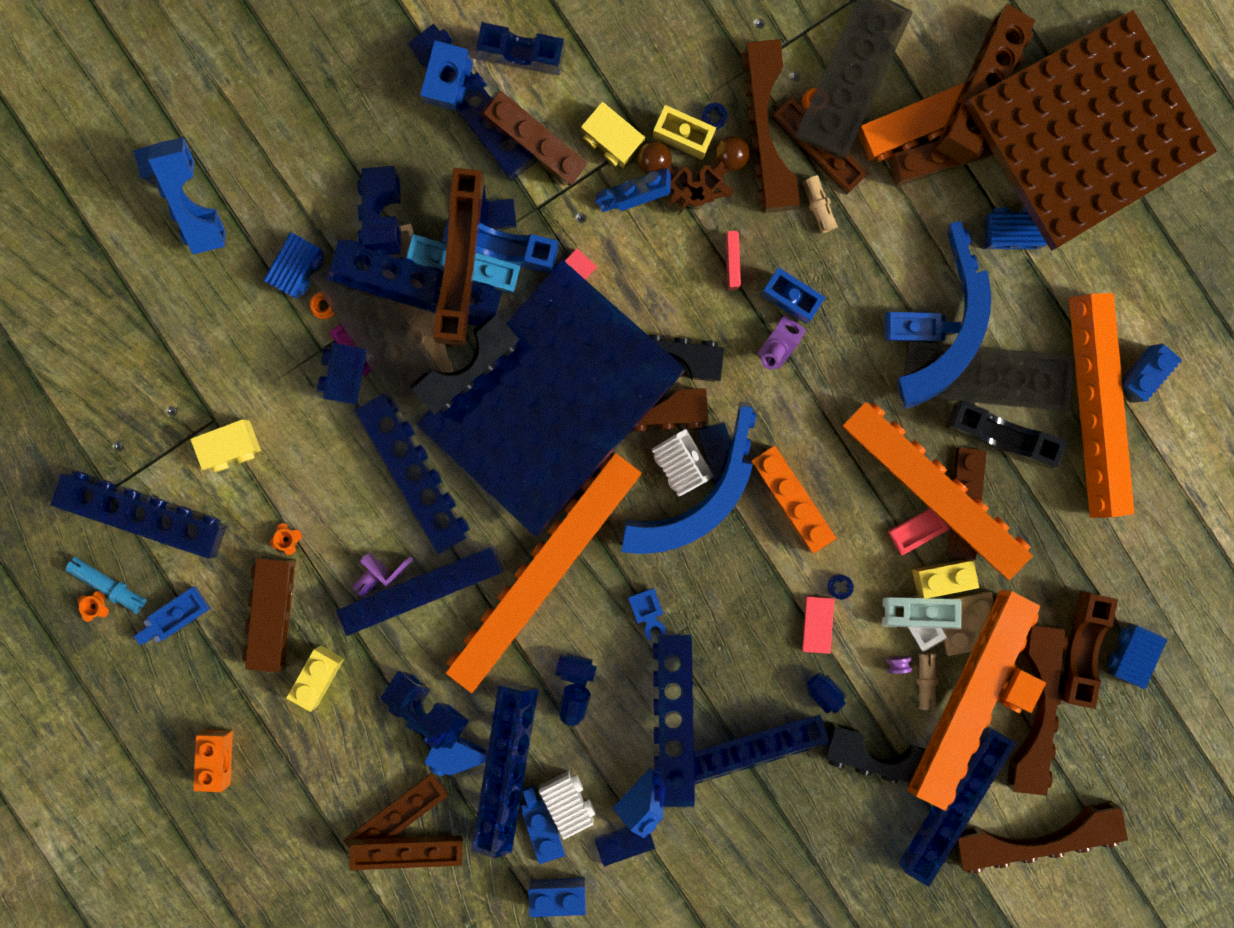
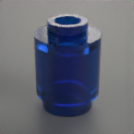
(575, 669)
(826, 693)
(574, 704)

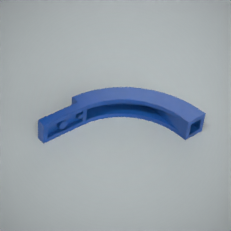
(977, 306)
(682, 529)

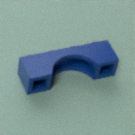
(173, 166)
(524, 250)

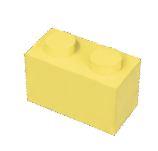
(683, 132)
(612, 135)
(226, 445)
(945, 578)
(315, 678)

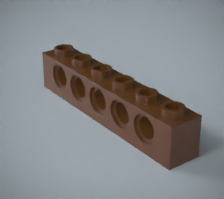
(995, 62)

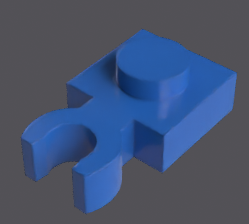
(647, 608)

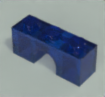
(503, 47)
(379, 189)
(406, 700)

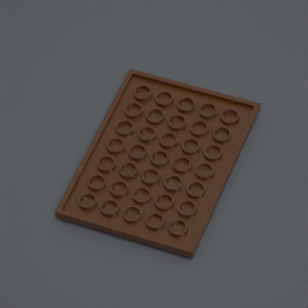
(1090, 129)

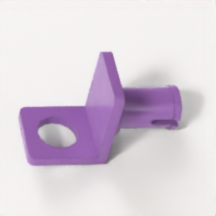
(781, 343)
(376, 572)

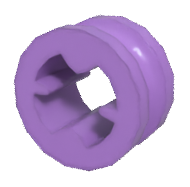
(898, 664)

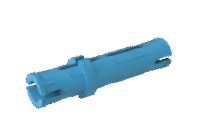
(115, 591)

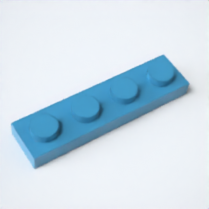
(486, 269)

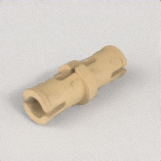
(819, 204)
(927, 681)

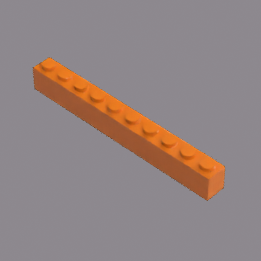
(543, 572)

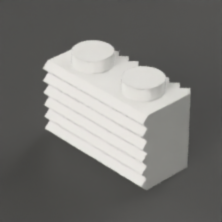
(682, 463)
(567, 804)

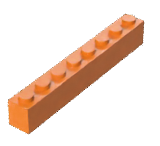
(1101, 405)
(937, 491)
(974, 699)

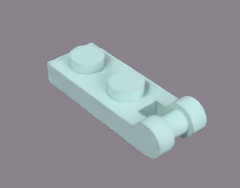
(923, 612)

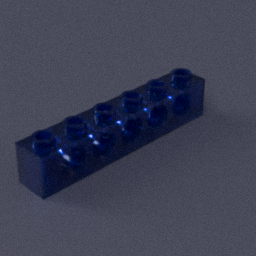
(513, 161)
(399, 288)
(371, 416)
(70, 497)
(420, 590)
(678, 648)
(756, 750)
(504, 770)
(943, 828)

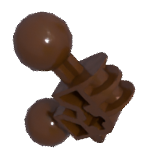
(730, 155)

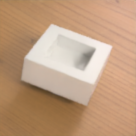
(927, 637)

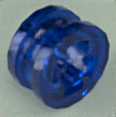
(721, 112)
(840, 595)

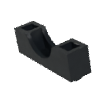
(492, 341)
(702, 360)
(1004, 435)
(847, 748)

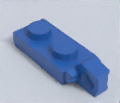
(636, 191)
(918, 327)
(173, 616)
(541, 827)

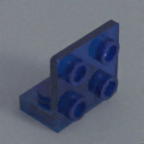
(342, 373)

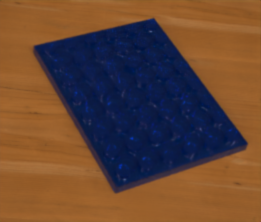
(556, 401)

